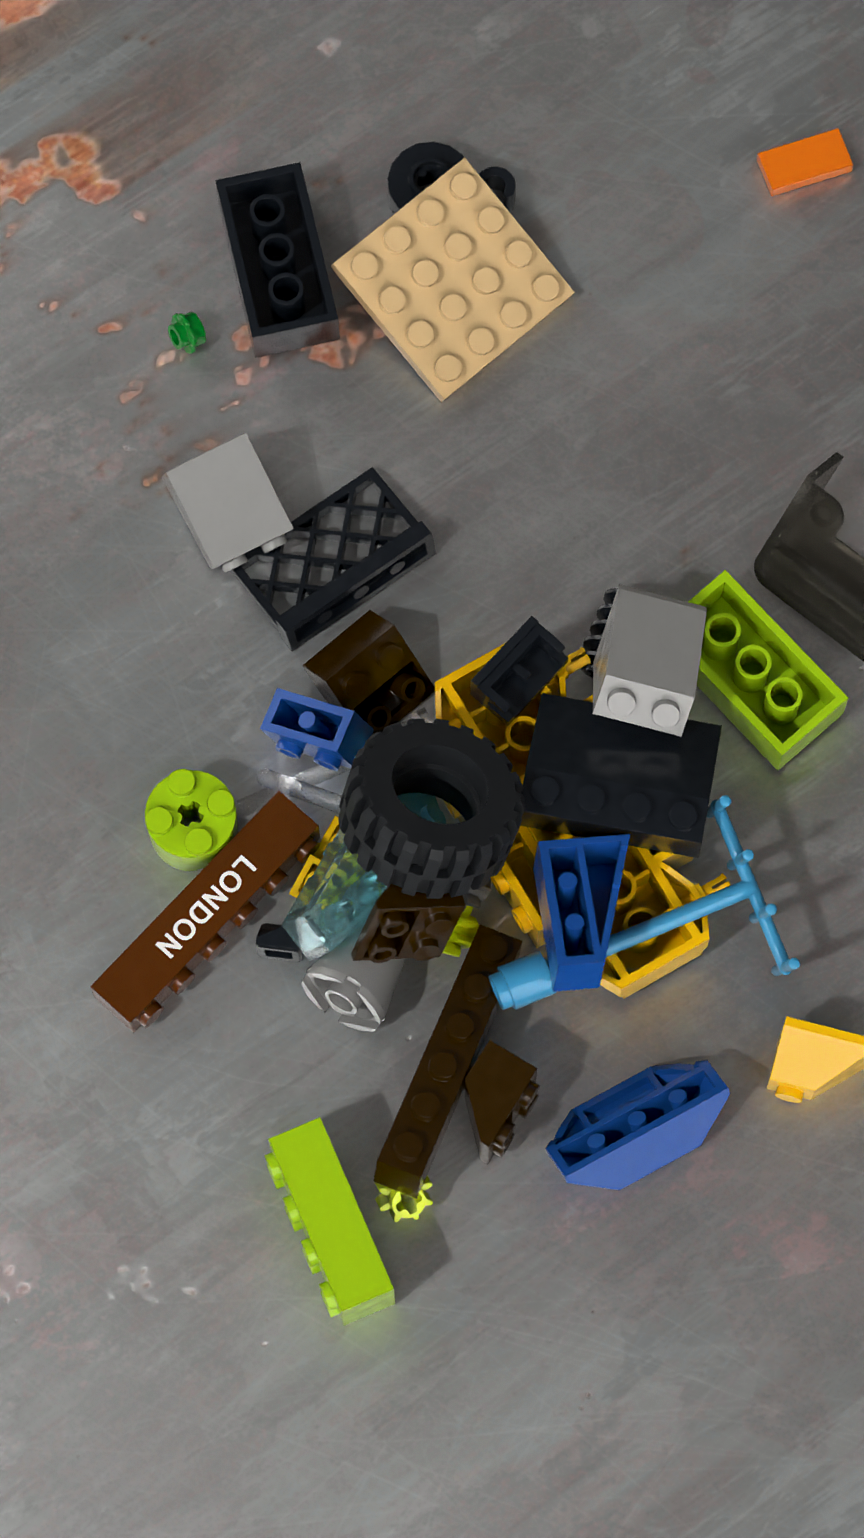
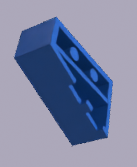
(577, 905)

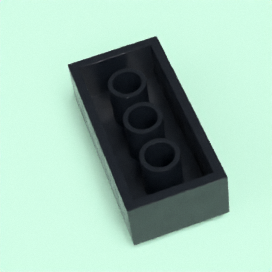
(277, 260)

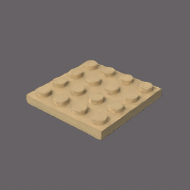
(452, 279)

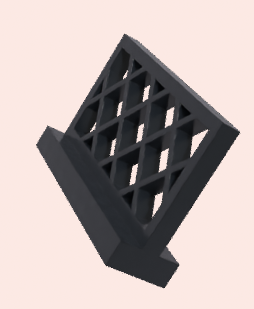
(359, 581)

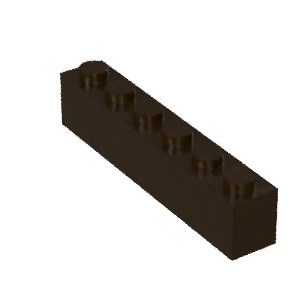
(444, 1065)

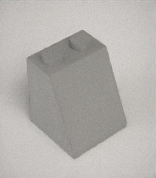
(228, 503)
(648, 660)

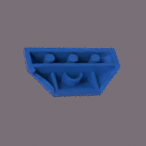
(638, 1125)

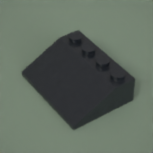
(618, 778)

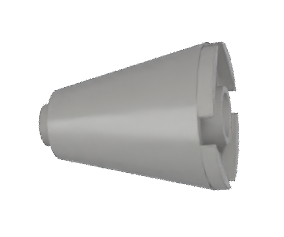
(351, 987)

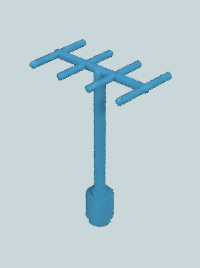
(529, 977)

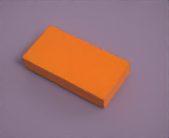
(804, 162)

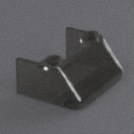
(813, 567)

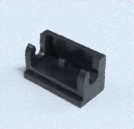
(518, 671)

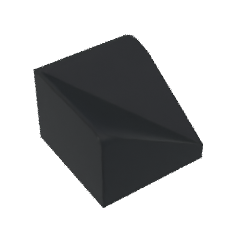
(276, 944)

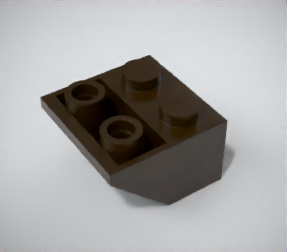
(370, 672)
(407, 926)
(495, 1094)

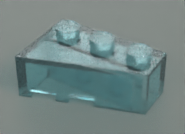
(332, 901)

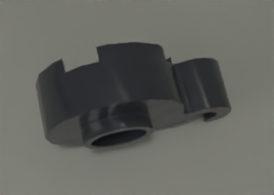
(428, 162)

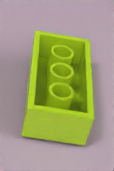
(762, 675)
(332, 1221)

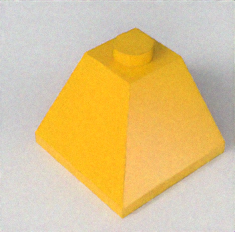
(813, 1059)

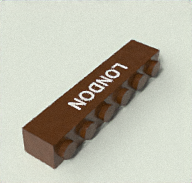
(206, 912)

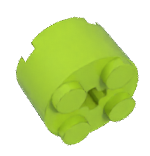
(182, 797)

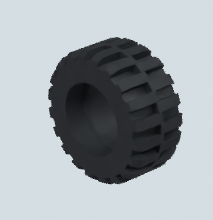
(420, 852)

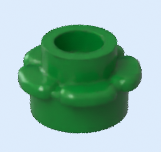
(186, 332)

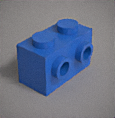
(315, 729)

